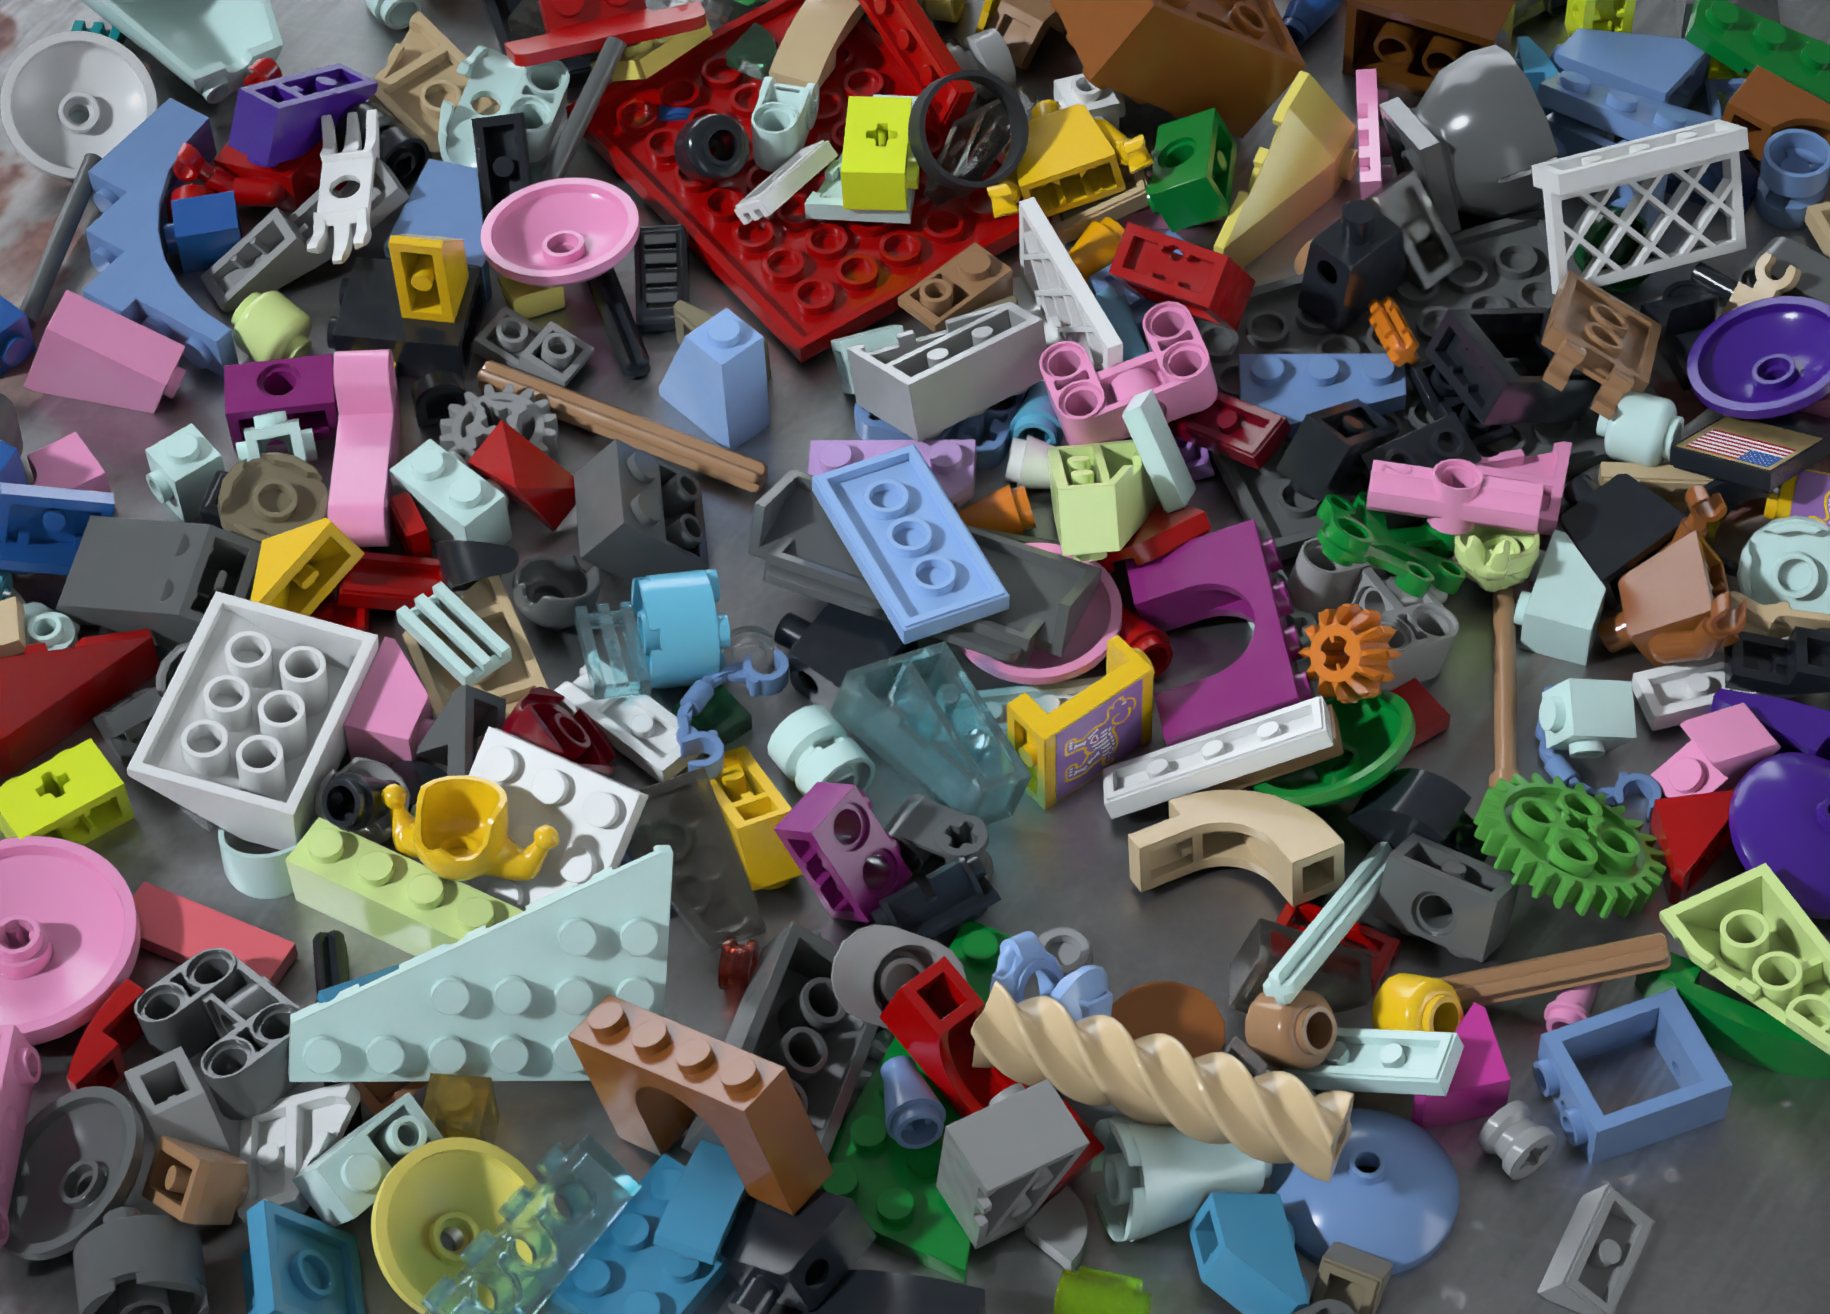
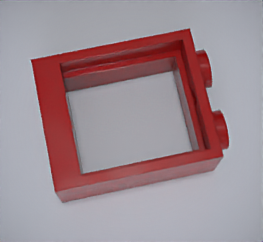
(1200, 279)

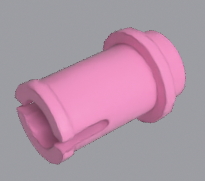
(1571, 1005)

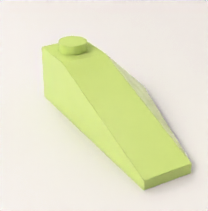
(1761, 947)

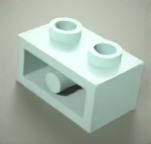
(452, 496)

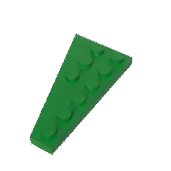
(898, 1184)

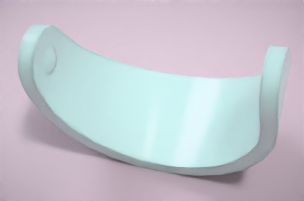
(257, 874)

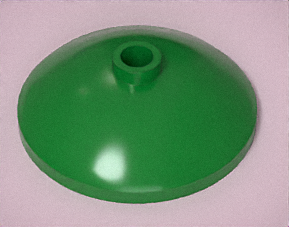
(1374, 743)

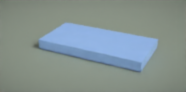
(910, 543)

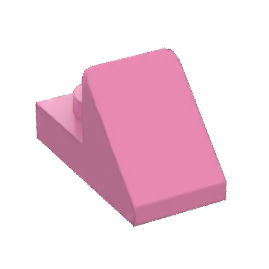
(1719, 753)

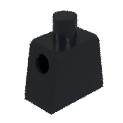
(1351, 265)
(1617, 526)
(832, 646)
(794, 1256)

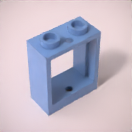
(1664, 1018)

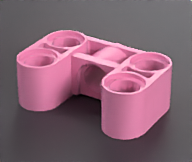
(1093, 402)

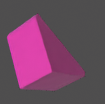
(1479, 1081)

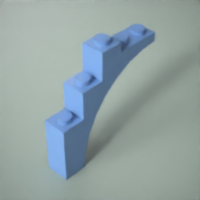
(131, 241)

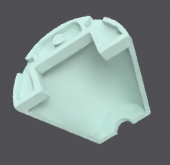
(199, 40)

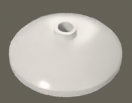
(66, 76)

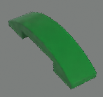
(1735, 1026)

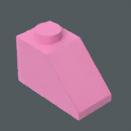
(389, 710)

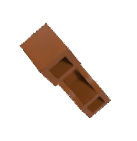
(1773, 105)

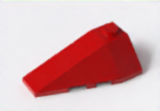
(58, 690)

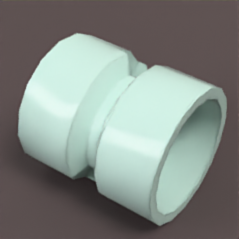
(815, 748)

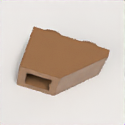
(957, 287)

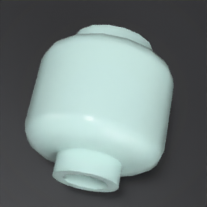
(1641, 429)

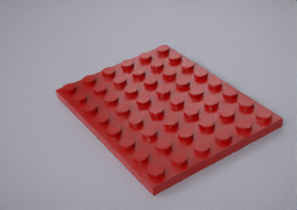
(793, 272)

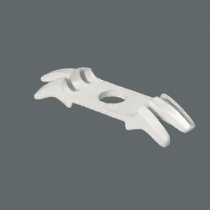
(339, 167)

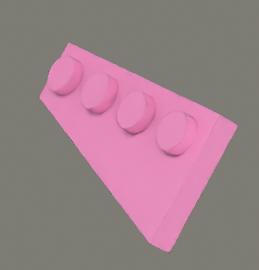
(1371, 136)

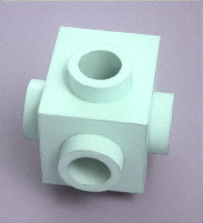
(277, 427)

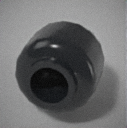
(711, 148)

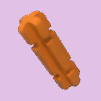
(1393, 331)

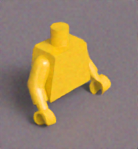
(1068, 161)

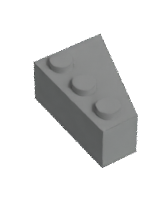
(1007, 1159)

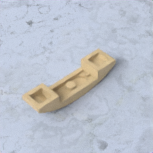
(812, 41)

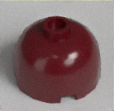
(547, 725)

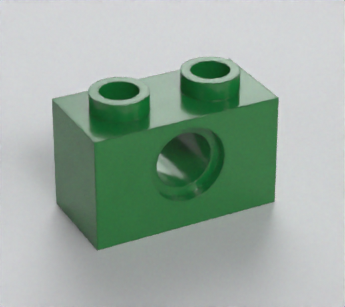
(1192, 170)

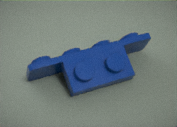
(45, 526)

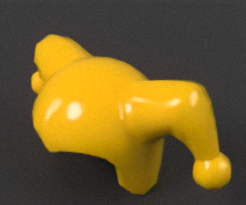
(464, 830)

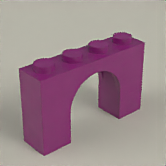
(1224, 576)

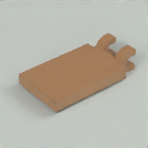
(1599, 339)

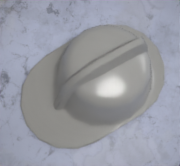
(879, 962)

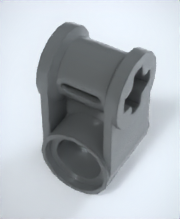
(937, 835)

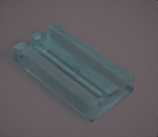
(607, 621)

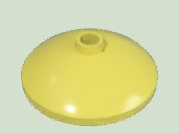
(436, 1189)

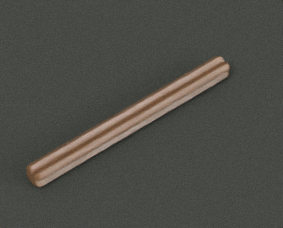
(632, 429)

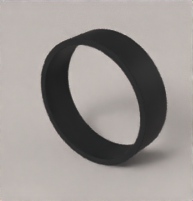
(1017, 119)

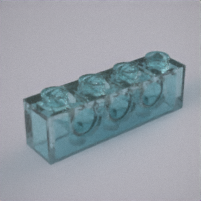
(595, 1193)

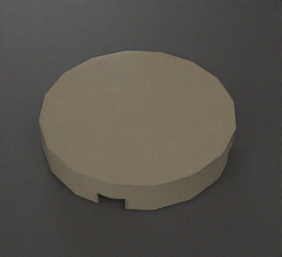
(271, 496)

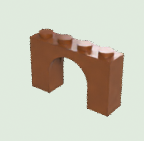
(662, 1073)

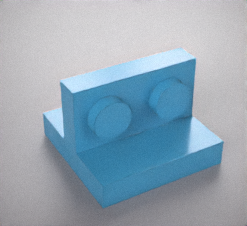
(299, 1265)

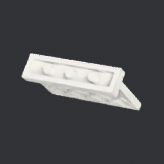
(1649, 161)
(1058, 293)

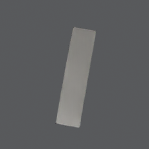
(277, 246)

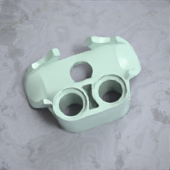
(534, 90)

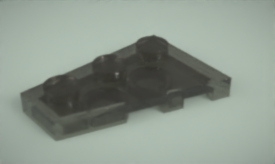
(707, 874)

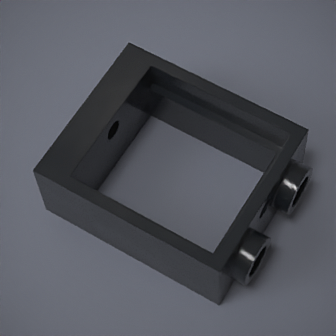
(1472, 357)

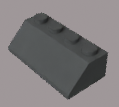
(799, 1024)

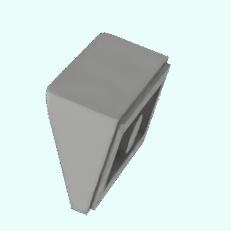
(1597, 1253)

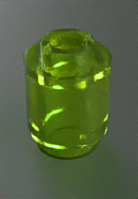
(1100, 1292)

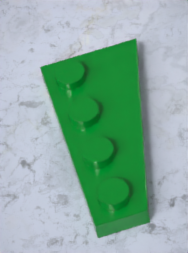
(1748, 40)

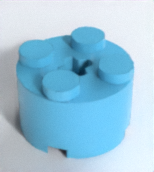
(680, 626)

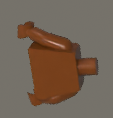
(1679, 598)

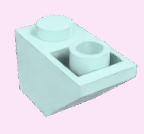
(1564, 604)
(352, 1170)

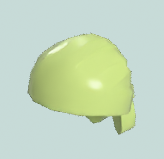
(1497, 556)

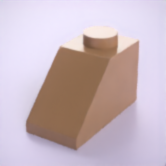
(196, 1182)

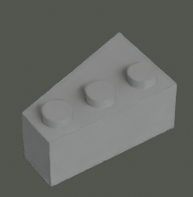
(951, 373)

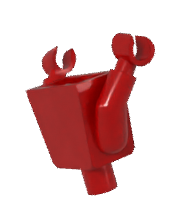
(256, 186)

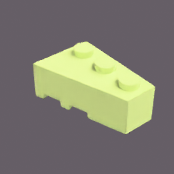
(1098, 497)

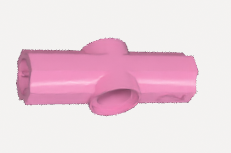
(1454, 496)

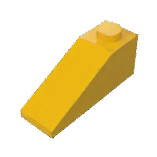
(751, 813)

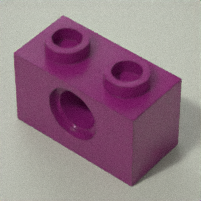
(291, 385)

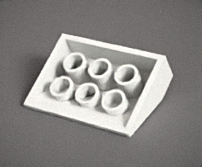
(255, 718)

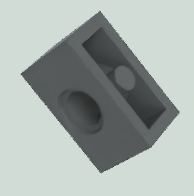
(1478, 896)

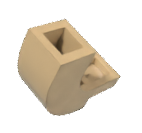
(1245, 832)

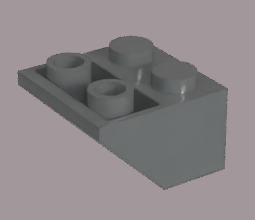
(639, 514)

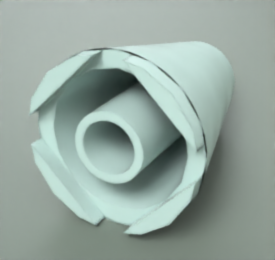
(1163, 1176)

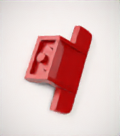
(584, 25)

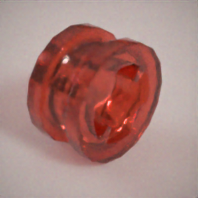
(737, 963)

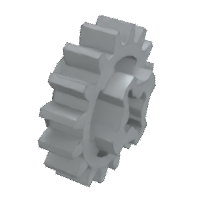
(475, 421)

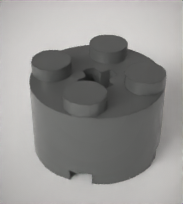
(140, 1266)

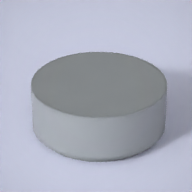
(1069, 948)

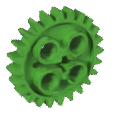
(1569, 845)

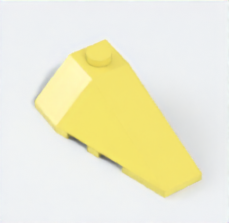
(1294, 176)

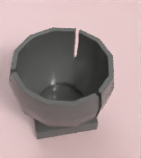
(1473, 138)

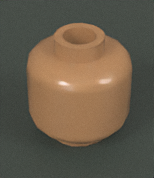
(1294, 1033)

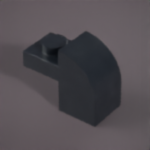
(1417, 804)

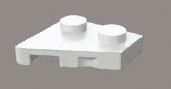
(289, 1139)

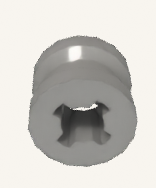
(1517, 1140)

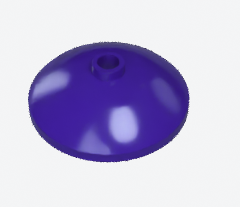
(1763, 358)
(1784, 821)

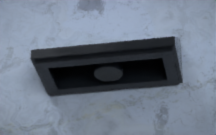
(501, 157)

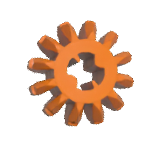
(1349, 653)

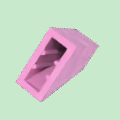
(104, 358)

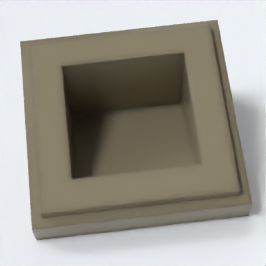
(1351, 1278)

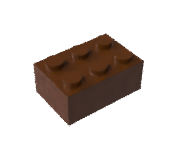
(1419, 37)

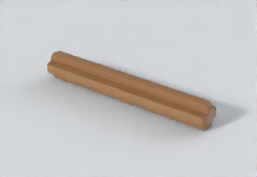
(1561, 970)

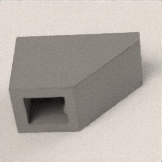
(174, 1101)

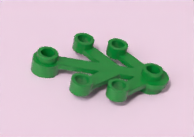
(1392, 550)

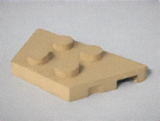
(420, 78)
(511, 681)

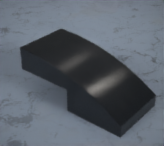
(1778, 664)

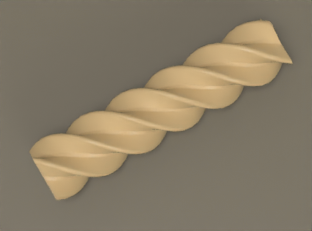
(1161, 1083)

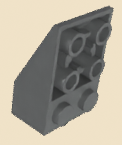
(155, 575)

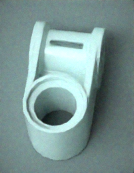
(782, 121)

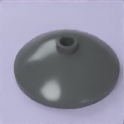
(72, 1170)

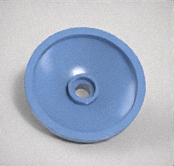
(1392, 1213)

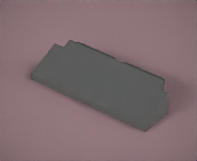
(811, 559)

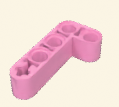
(364, 445)

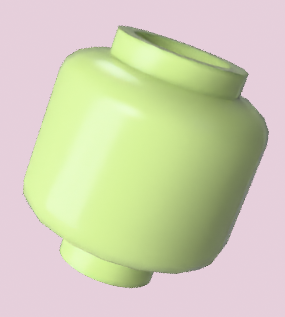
(271, 327)

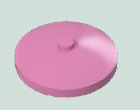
(63, 935)

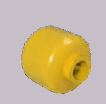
(1416, 1004)

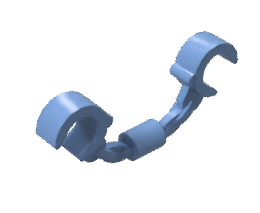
(700, 693)
(1626, 783)

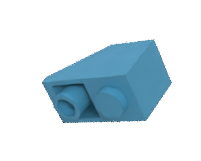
(1249, 1253)

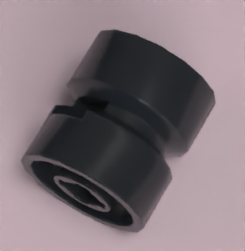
(399, 145)

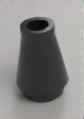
(354, 801)

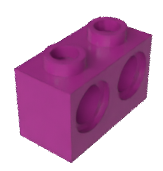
(843, 850)

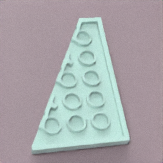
(503, 992)

